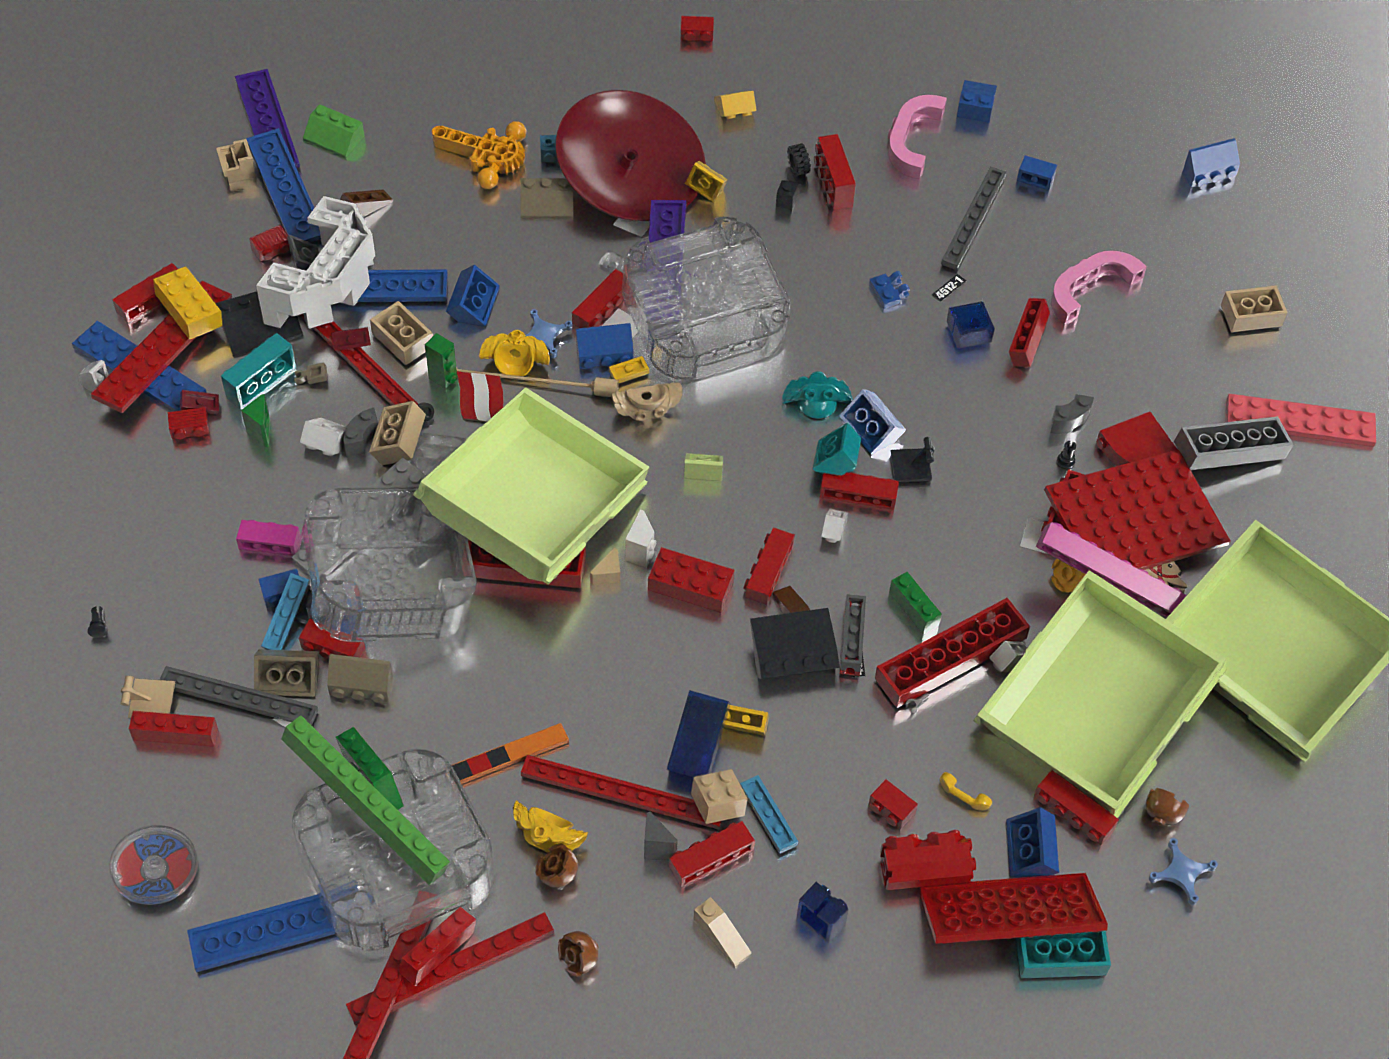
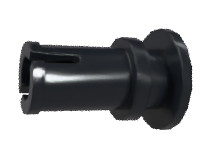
(1067, 457)
(97, 627)

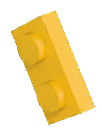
(629, 369)

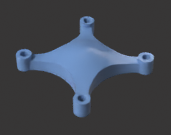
(547, 331)
(1183, 871)

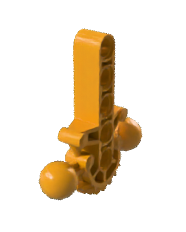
(498, 153)

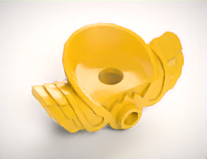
(514, 352)
(546, 829)

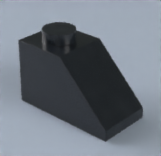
(787, 194)

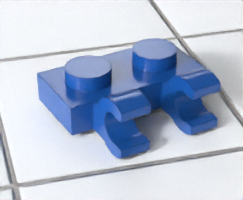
(886, 292)

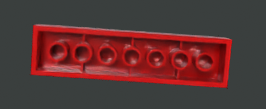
(950, 652)

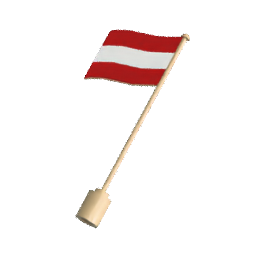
(483, 393)

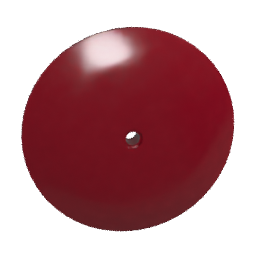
(626, 151)

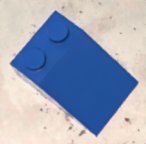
(976, 101)

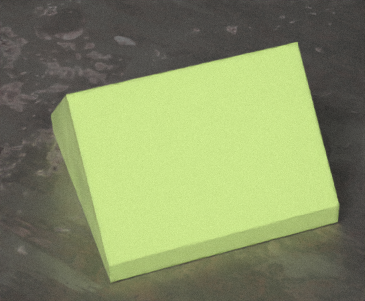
(703, 467)

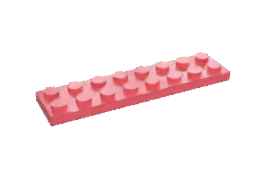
(1307, 419)

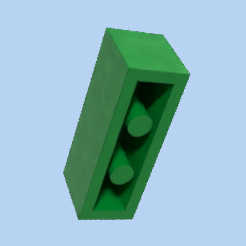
(441, 361)
(915, 603)

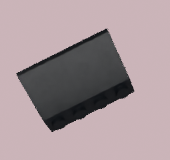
(245, 325)
(794, 643)

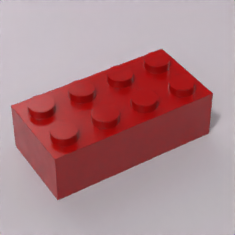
(834, 172)
(691, 580)

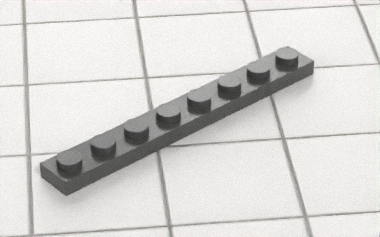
(973, 218)
(239, 696)

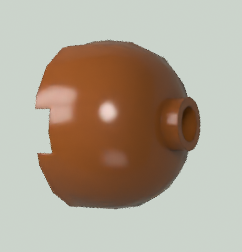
(1165, 808)
(557, 867)
(579, 952)

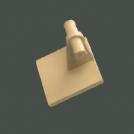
(147, 695)

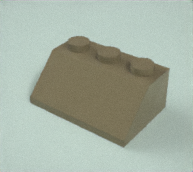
(546, 198)
(286, 672)
(359, 678)

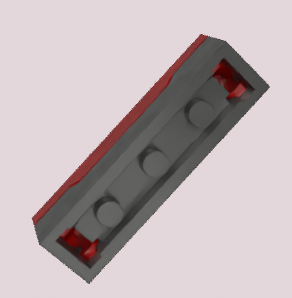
(853, 635)

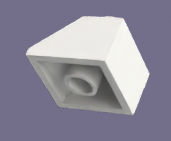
(324, 436)
(640, 542)

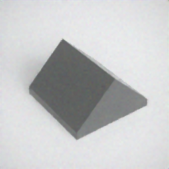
(302, 252)
(658, 841)

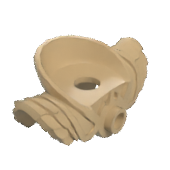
(636, 403)

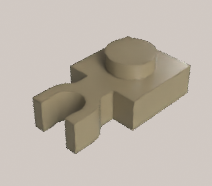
(314, 374)

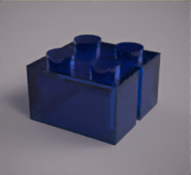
(970, 324)
(822, 912)

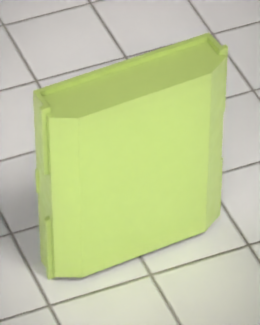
(532, 486)
(1290, 638)
(1102, 692)

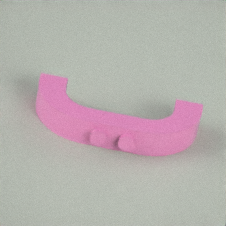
(919, 107)
(1112, 262)

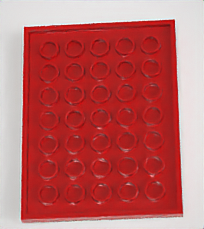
(1140, 511)

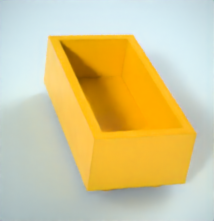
(187, 302)

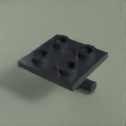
(913, 463)

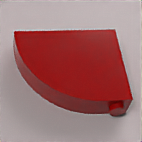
(1134, 440)

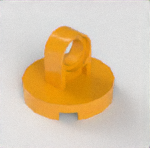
(1065, 576)

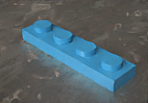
(285, 612)
(769, 814)

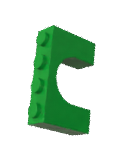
(363, 758)

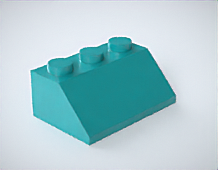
(838, 451)

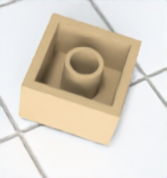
(719, 796)

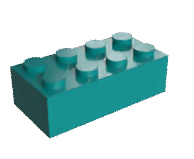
(258, 371)
(1063, 955)

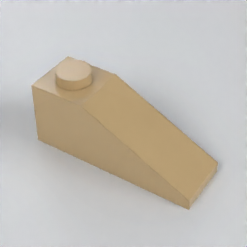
(721, 931)

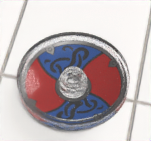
(153, 864)

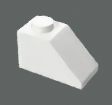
(93, 375)
(834, 525)
(1008, 655)

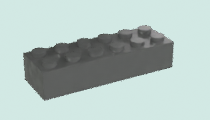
(1233, 443)

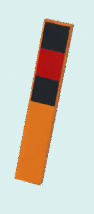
(510, 753)

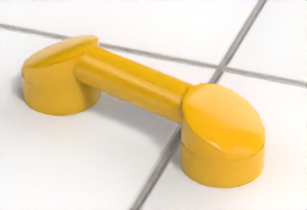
(948, 783)

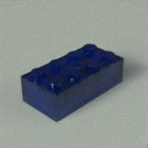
(698, 735)

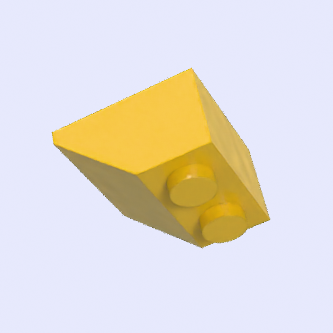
(736, 103)
(706, 181)

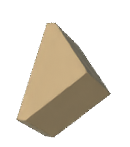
(607, 570)

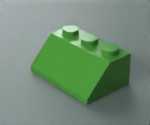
(333, 131)

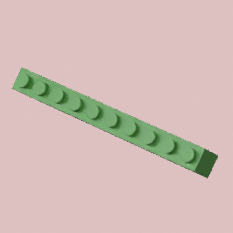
(365, 800)

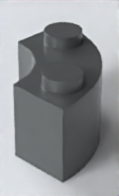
(1071, 415)
(360, 432)

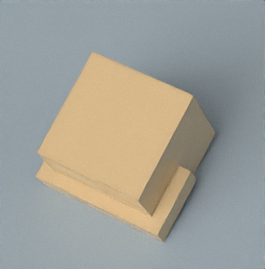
(236, 161)

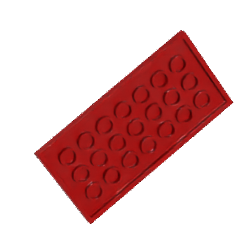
(1012, 908)

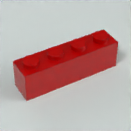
(140, 297)
(599, 302)
(1029, 332)
(860, 489)
(769, 566)
(173, 728)
(1076, 807)
(711, 853)
(437, 946)

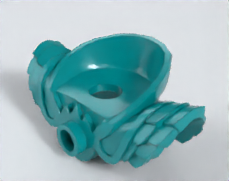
(817, 394)

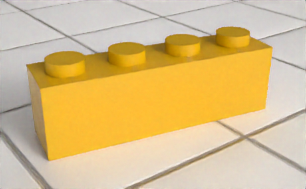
(747, 720)

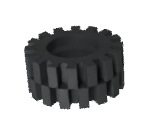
(798, 159)

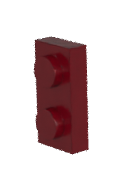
(351, 338)
(194, 399)

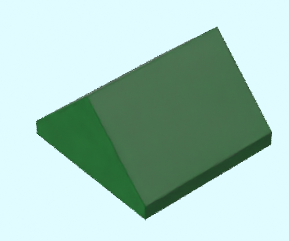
(257, 420)

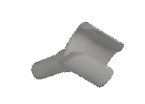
(916, 702)

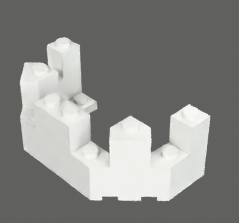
(333, 277)

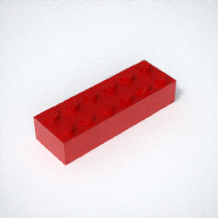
(490, 567)

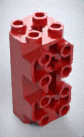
(927, 862)

